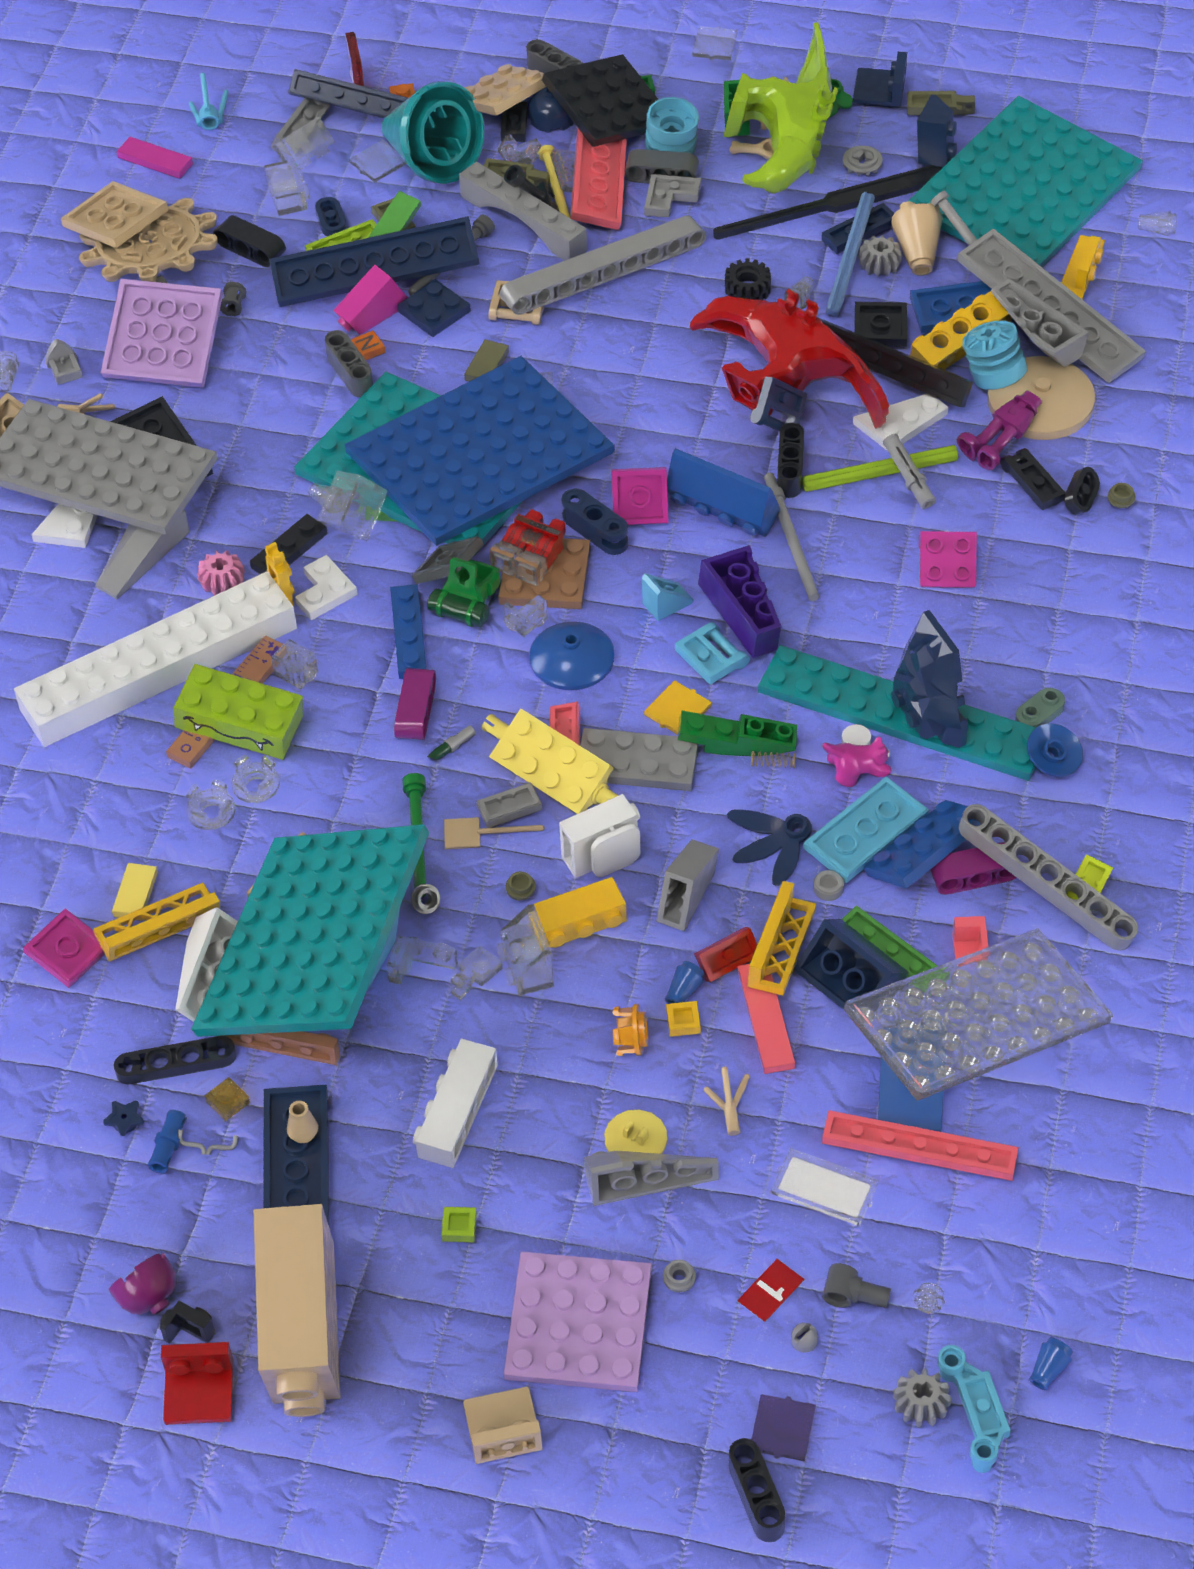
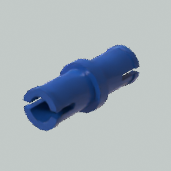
(167, 1141)

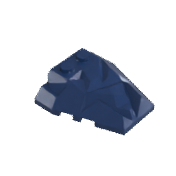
(928, 682)

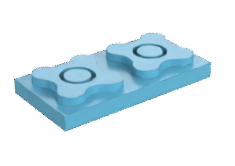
(865, 828)

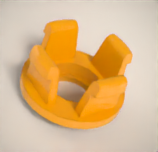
(630, 1030)

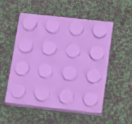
(162, 333)
(578, 1322)

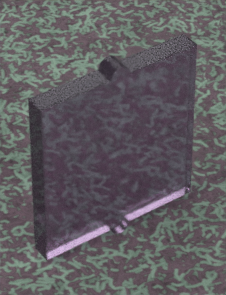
(783, 1427)

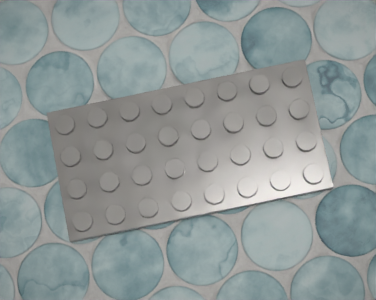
(101, 466)

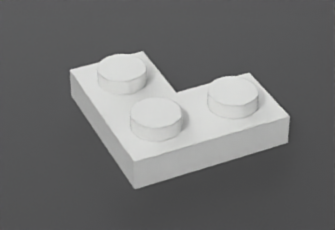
(329, 588)

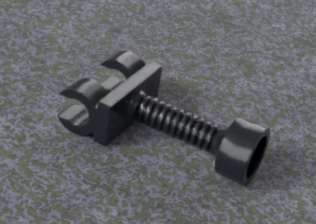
(516, 177)

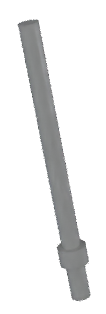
(792, 539)

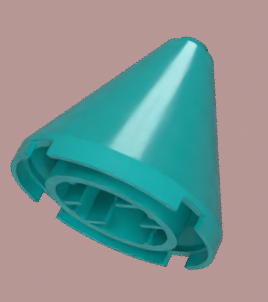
(437, 131)

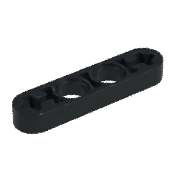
(174, 1055)

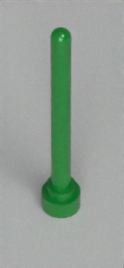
(414, 787)

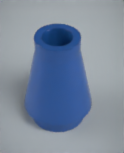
(684, 982)
(1051, 1361)

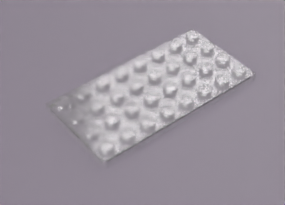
(977, 1013)

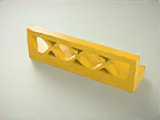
(157, 926)
(772, 935)

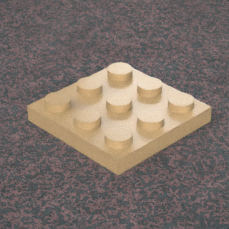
(505, 88)
(114, 214)

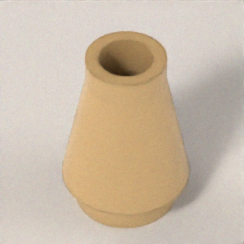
(301, 1123)

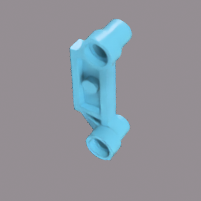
(980, 1404)

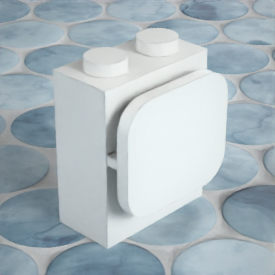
(601, 838)

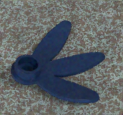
(782, 837)

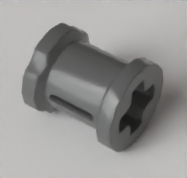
(232, 298)

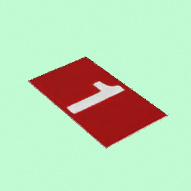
(770, 1290)

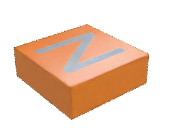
(369, 345)

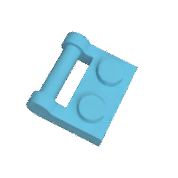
(706, 658)

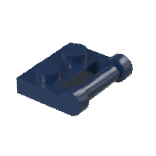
(781, 398)

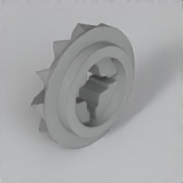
(855, 155)

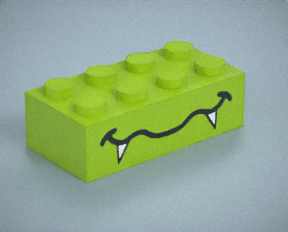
(238, 711)

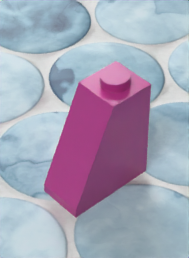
(369, 302)

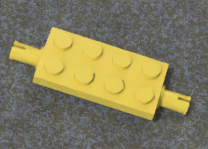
(550, 761)

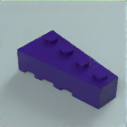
(741, 599)

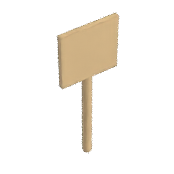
(466, 832)

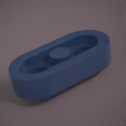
(330, 216)

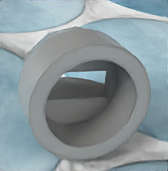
(808, 1341)

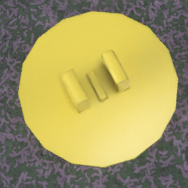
(636, 1133)

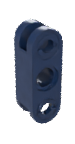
(595, 521)

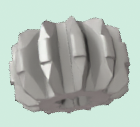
(880, 256)
(922, 1397)

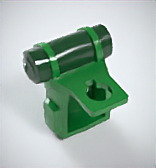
(466, 592)

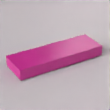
(154, 157)

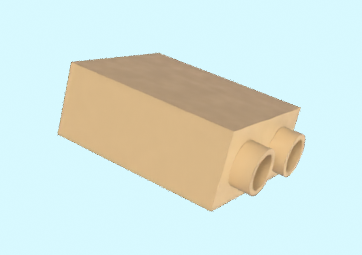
(296, 1308)

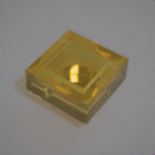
(227, 1098)

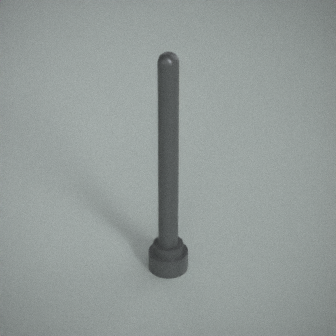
(482, 227)

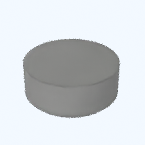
(828, 885)

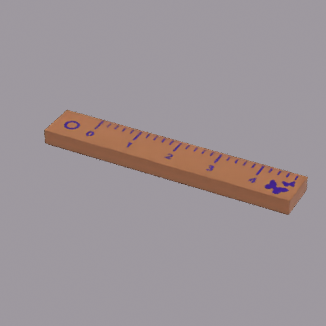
(255, 667)

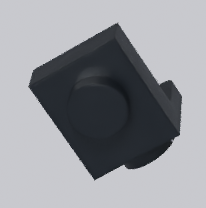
(191, 1320)

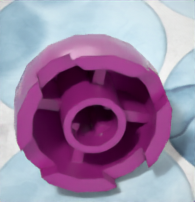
(146, 1286)

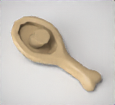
(763, 148)

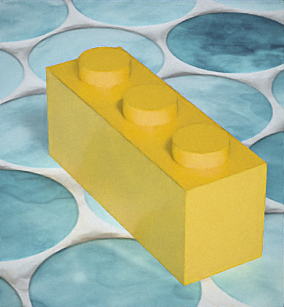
(581, 912)

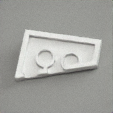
(904, 418)
(66, 527)

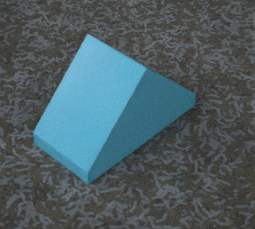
(663, 596)

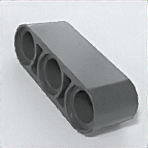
(547, 58)
(644, 162)
(348, 362)

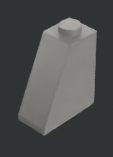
(686, 884)

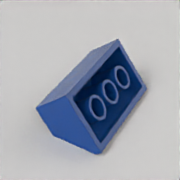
(721, 493)

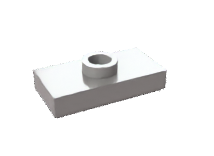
(509, 805)

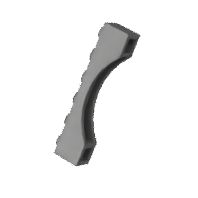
(559, 233)

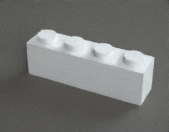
(456, 1103)

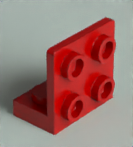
(197, 1383)

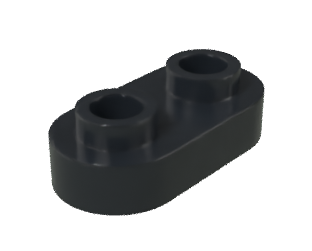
(1082, 490)

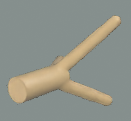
(85, 407)
(730, 1106)

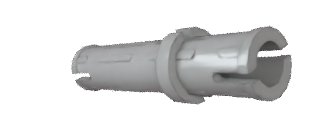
(914, 479)

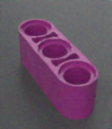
(415, 704)
(968, 871)

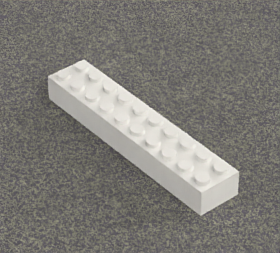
(154, 658)

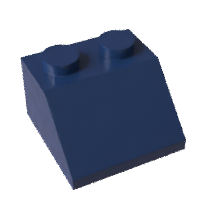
(936, 133)

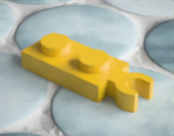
(279, 570)

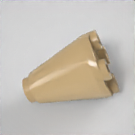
(918, 234)

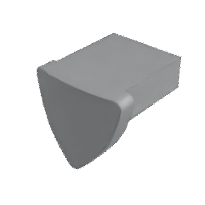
(63, 362)

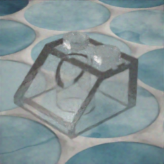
(526, 953)

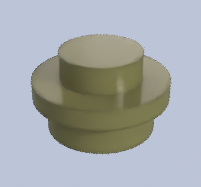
(1121, 495)
(520, 886)

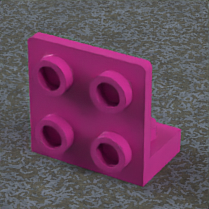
(947, 559)

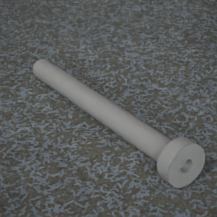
(941, 201)

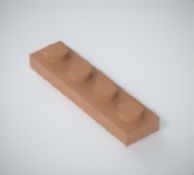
(296, 1044)

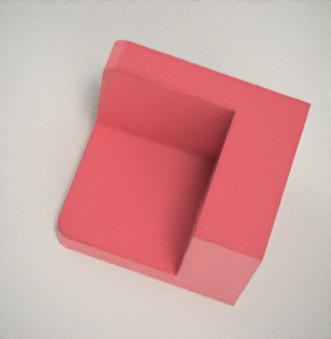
(969, 935)

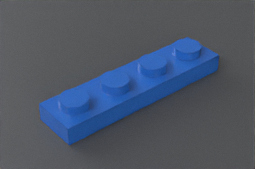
(407, 628)

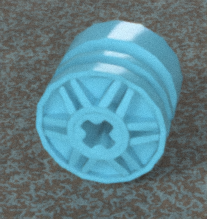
(672, 125)
(995, 355)

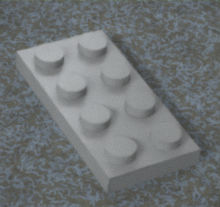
(644, 758)

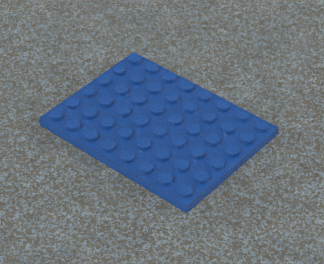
(479, 449)

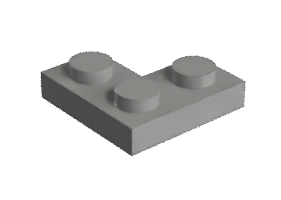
(666, 189)

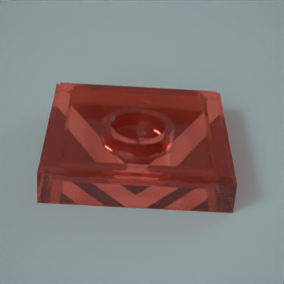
(354, 59)

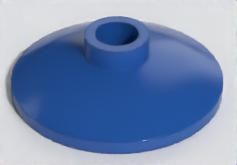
(1059, 742)

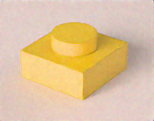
(683, 1018)

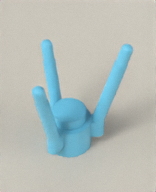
(208, 115)

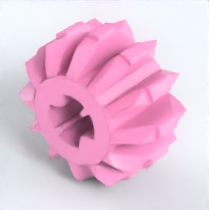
(220, 572)

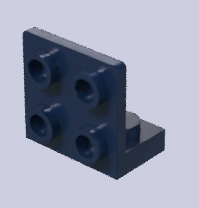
(881, 85)

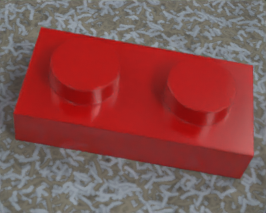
(727, 954)

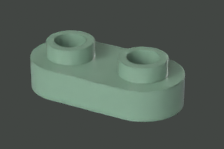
(1044, 706)

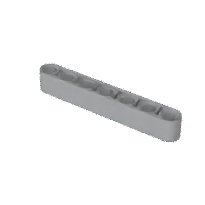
(1054, 890)

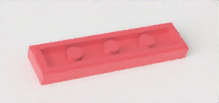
(767, 1025)

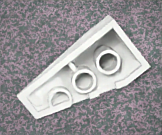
(201, 959)

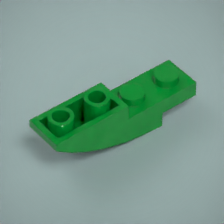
(737, 737)

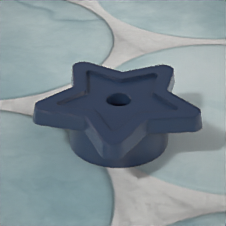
(129, 1123)

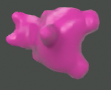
(858, 759)

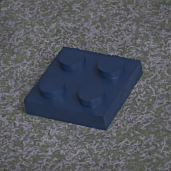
(434, 308)

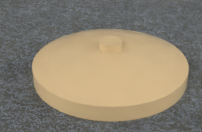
(1064, 393)

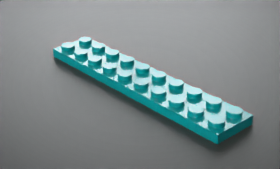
(868, 702)

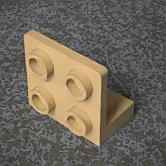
(502, 1425)

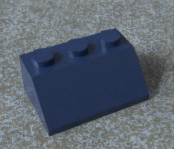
(846, 963)

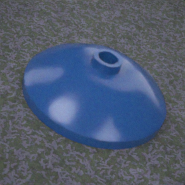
(572, 655)

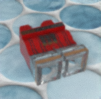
(529, 546)

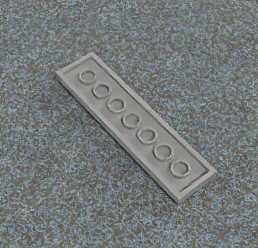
(1106, 348)

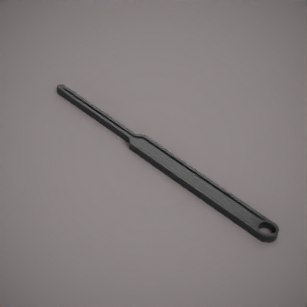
(836, 200)

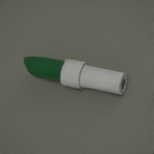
(452, 743)

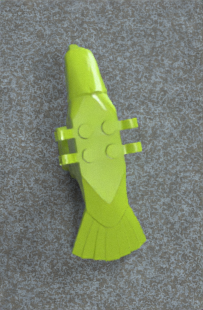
(791, 115)

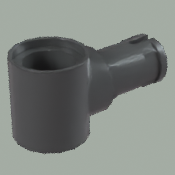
(845, 1287)

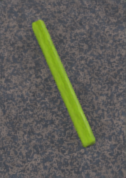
(876, 468)

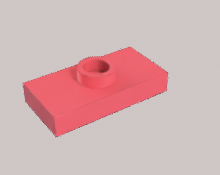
(566, 720)

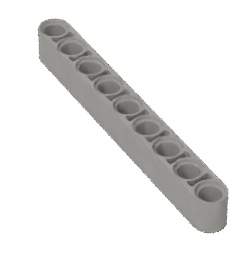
(602, 265)

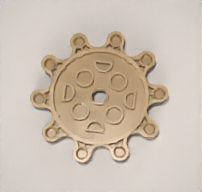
(173, 239)

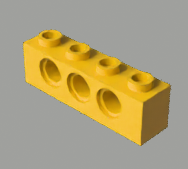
(945, 335)

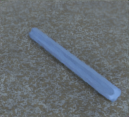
(850, 254)

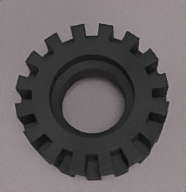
(748, 272)

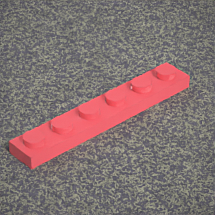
(920, 1145)

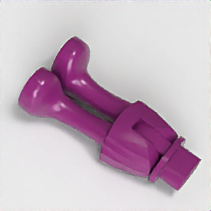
(1012, 419)

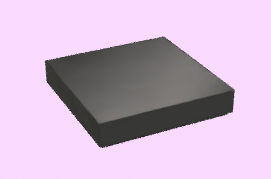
(438, 563)

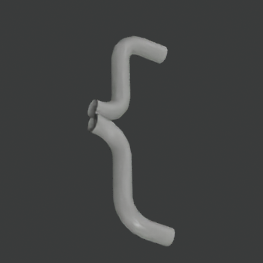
(210, 1148)

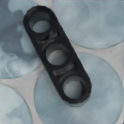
(249, 240)
(790, 459)
(756, 1505)

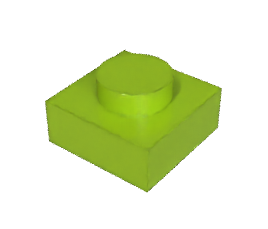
(459, 1224)

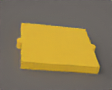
(670, 703)

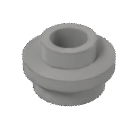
(433, 898)
(675, 1268)

